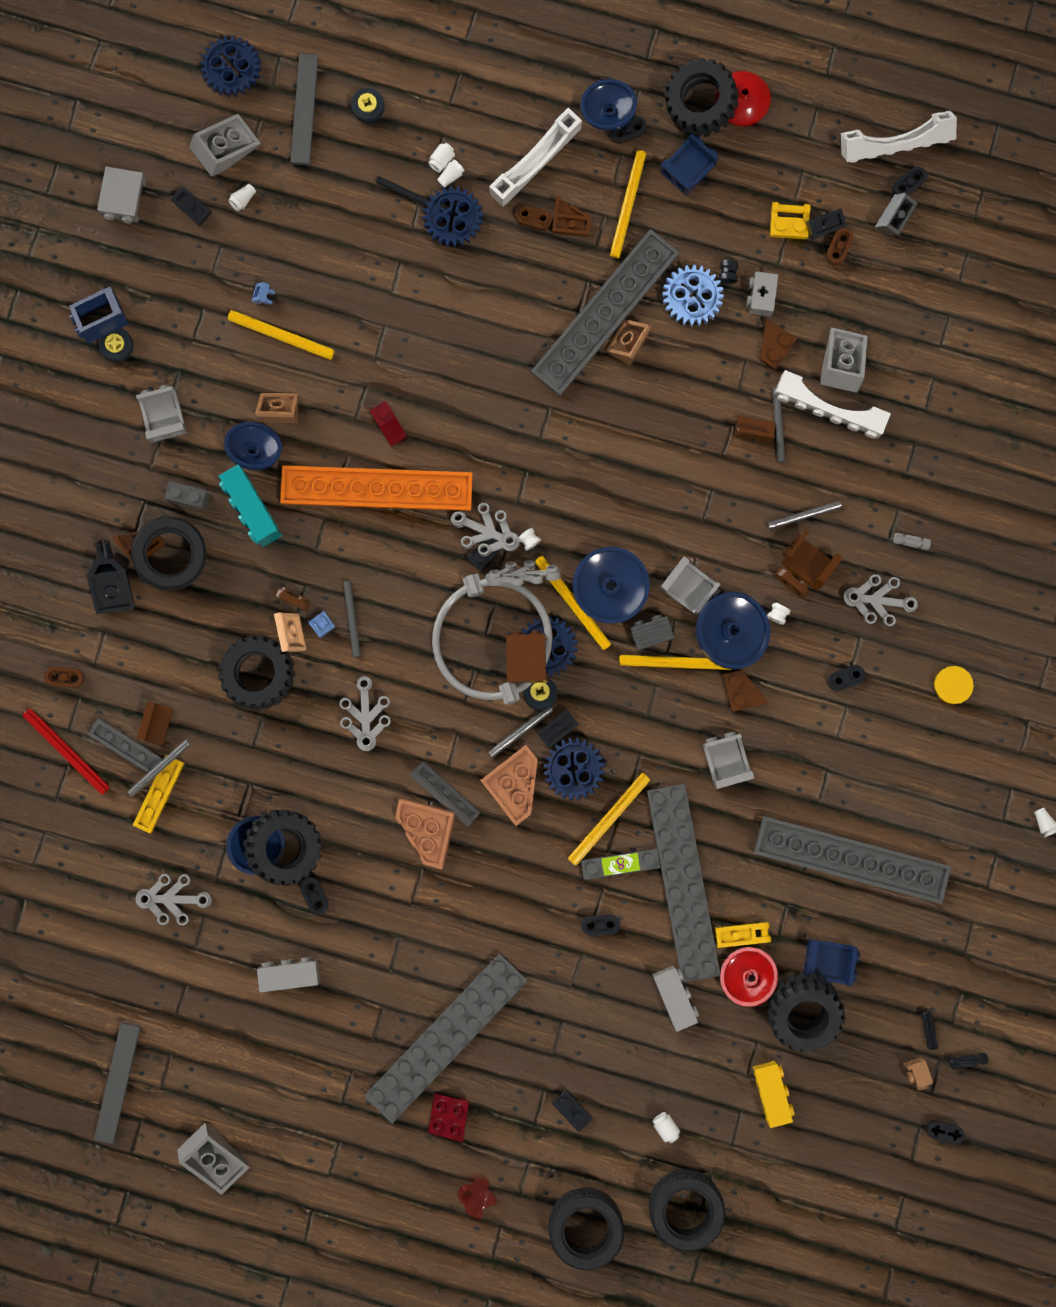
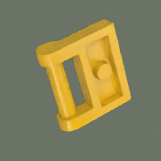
(786, 226)

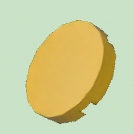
(953, 685)

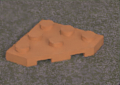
(514, 784)
(427, 830)

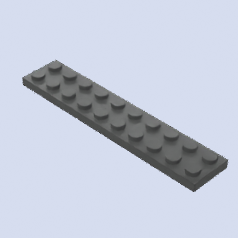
(605, 312)
(852, 859)
(683, 883)
(445, 1038)

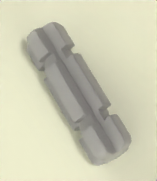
(912, 541)

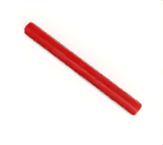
(69, 754)

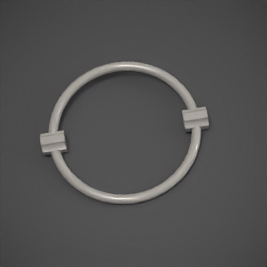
(474, 588)

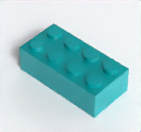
(249, 504)

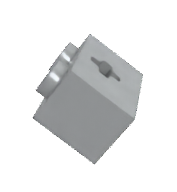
(767, 284)

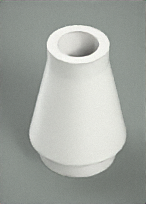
(451, 173)
(240, 198)
(1045, 822)

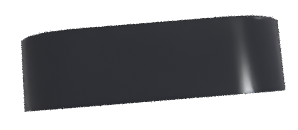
(945, 1127)

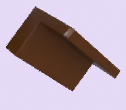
(755, 429)
(155, 723)

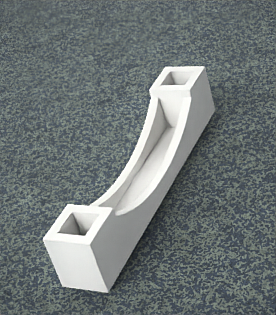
(938, 129)
(512, 181)
(792, 389)

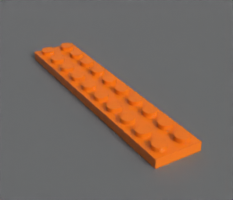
(376, 488)

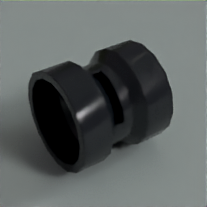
(728, 271)

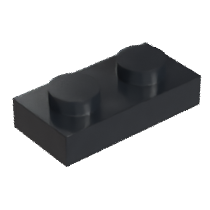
(191, 206)
(826, 223)
(481, 561)
(558, 728)
(572, 1110)

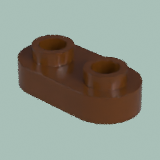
(532, 219)
(839, 247)
(786, 577)
(285, 594)
(65, 677)

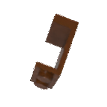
(809, 562)
(526, 657)

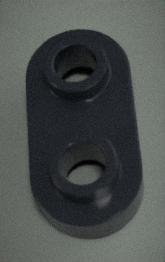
(628, 131)
(908, 183)
(846, 678)
(315, 895)
(600, 926)

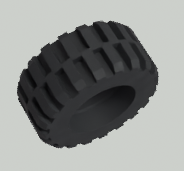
(695, 74)
(231, 667)
(303, 862)
(811, 1034)

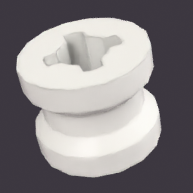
(529, 539)
(778, 613)

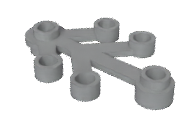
(488, 531)
(497, 577)
(877, 600)
(365, 717)
(169, 899)

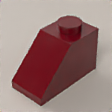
(388, 423)

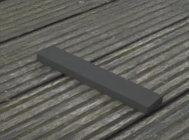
(304, 109)
(117, 1083)

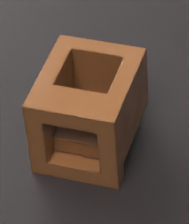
(918, 1073)

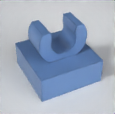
(260, 294)
(322, 624)

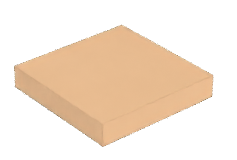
(290, 632)

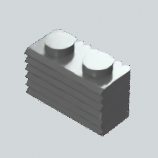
(896, 214)
(187, 496)
(651, 633)

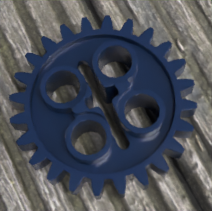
(217, 77)
(436, 214)
(562, 640)
(557, 772)

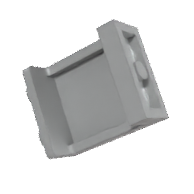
(121, 194)
(162, 413)
(690, 586)
(727, 760)

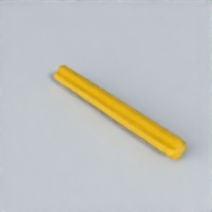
(628, 204)
(281, 335)
(569, 598)
(672, 662)
(610, 817)

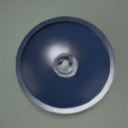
(611, 585)
(733, 630)

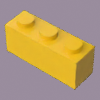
(773, 1094)

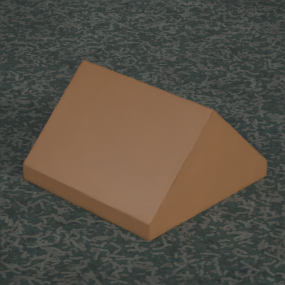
(628, 340)
(277, 408)

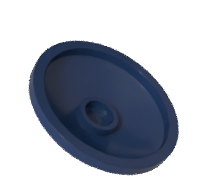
(608, 96)
(254, 439)
(235, 849)

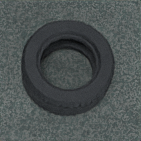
(161, 526)
(706, 1231)
(591, 1257)

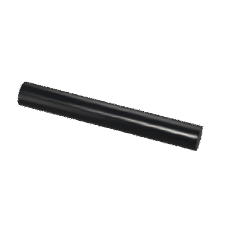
(401, 190)

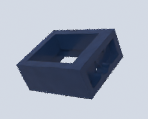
(102, 326)

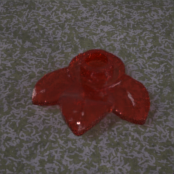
(479, 1197)

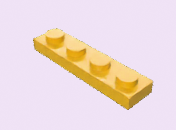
(158, 796)

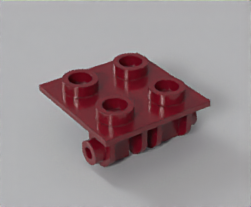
(448, 1117)

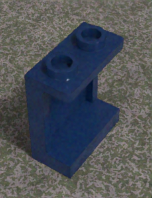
(689, 164)
(831, 961)

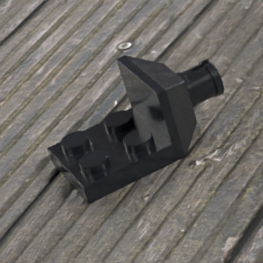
(110, 580)

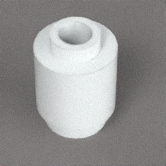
(441, 157)
(666, 1127)

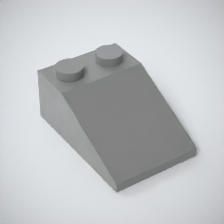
(223, 144)
(844, 360)
(212, 1159)

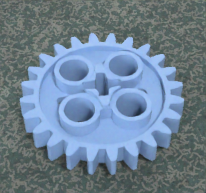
(679, 306)

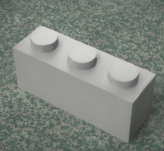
(288, 974)
(676, 998)

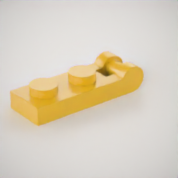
(742, 934)

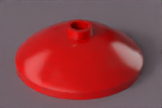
(754, 104)
(737, 972)

